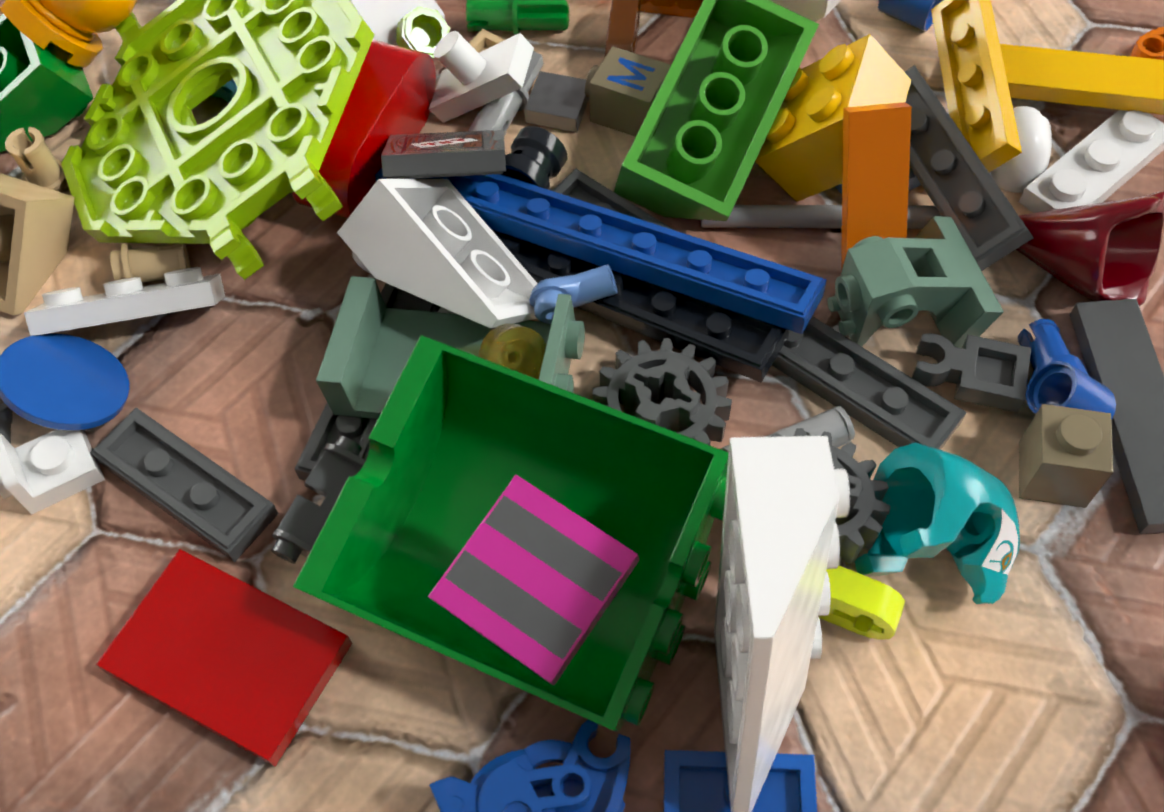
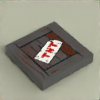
(444, 154)

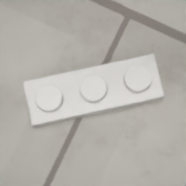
(1098, 163)
(124, 301)

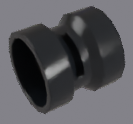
(535, 157)

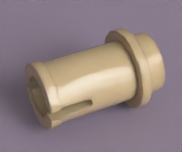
(36, 159)
(148, 262)

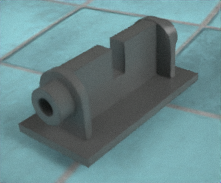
(306, 519)

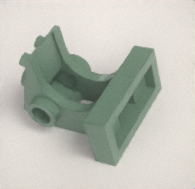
(898, 277)

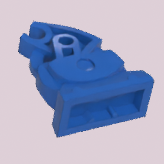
(515, 785)

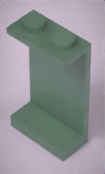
(375, 343)

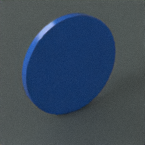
(62, 382)

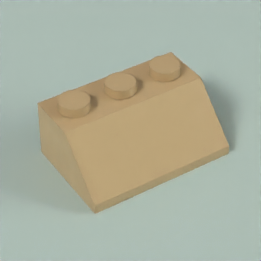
(32, 239)

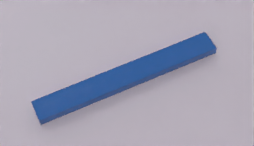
(644, 250)

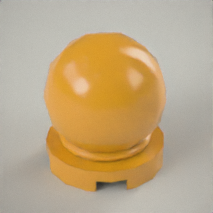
(68, 23)

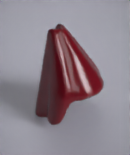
(1099, 247)

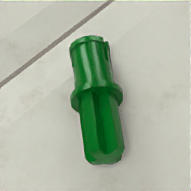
(517, 15)

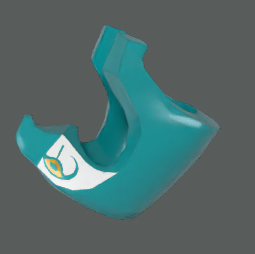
(947, 505)

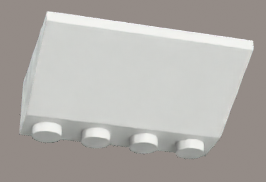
(771, 593)

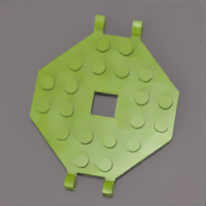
(166, 179)

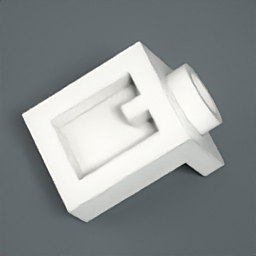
(47, 468)

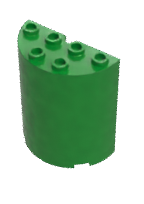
(440, 464)

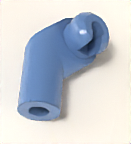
(582, 287)

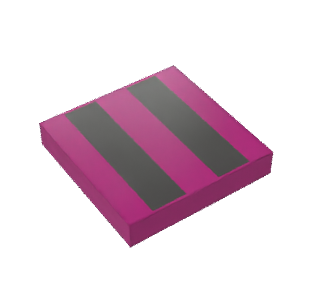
(535, 579)

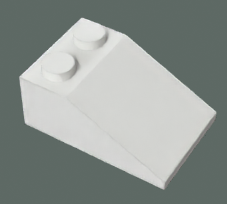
(438, 249)

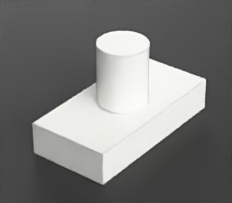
(476, 77)

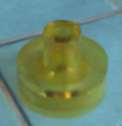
(515, 348)

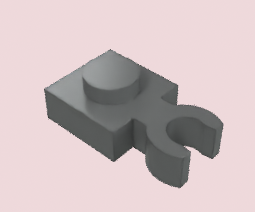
(983, 370)

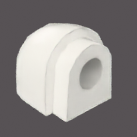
(1036, 146)

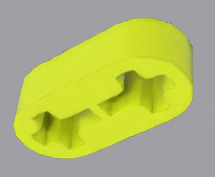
(863, 604)

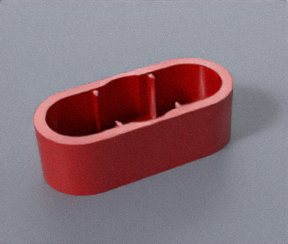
(386, 100)

